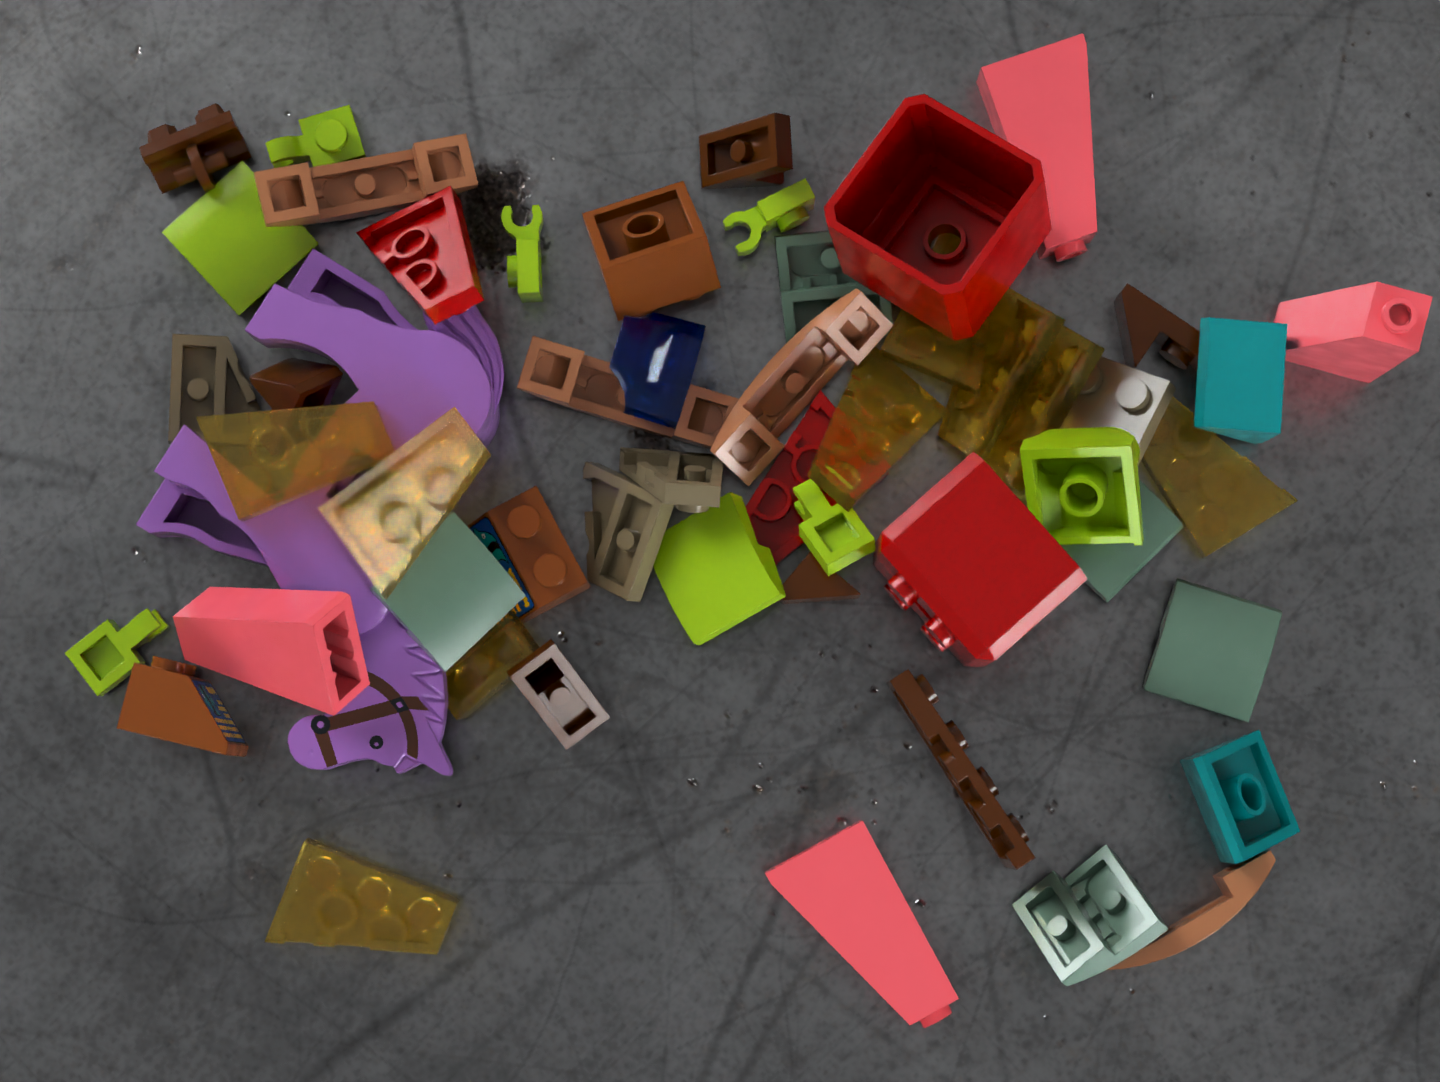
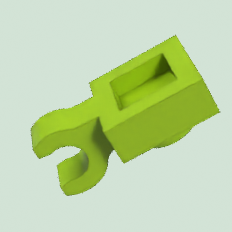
(325, 140)
(782, 209)
(525, 268)
(830, 531)
(109, 652)

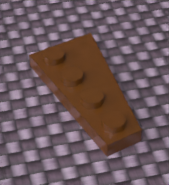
(971, 784)

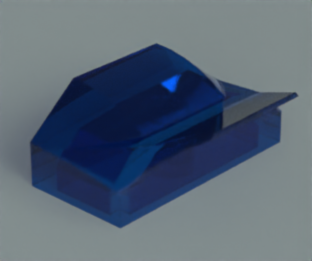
(656, 365)

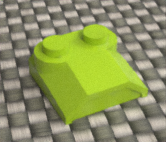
(1084, 484)

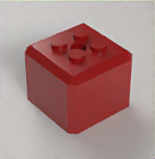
(931, 178)
(974, 564)

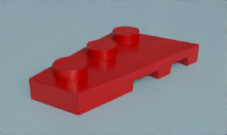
(429, 254)
(772, 504)

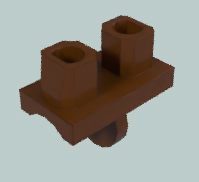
(194, 151)

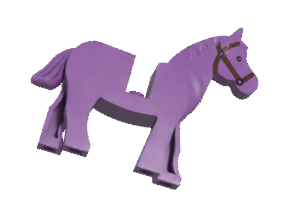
(413, 382)

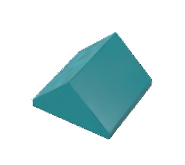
(1240, 378)
(1240, 797)

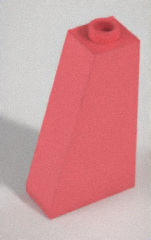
(1045, 110)
(1355, 329)
(278, 641)
(862, 914)

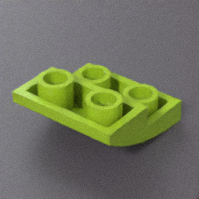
(231, 245)
(716, 570)

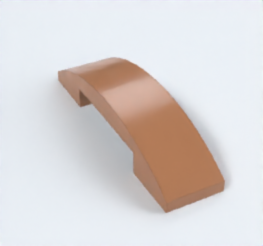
(364, 185)
(793, 379)
(590, 386)
(1237, 885)

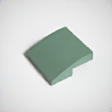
(813, 279)
(1114, 565)
(452, 593)
(1212, 650)
(1089, 917)

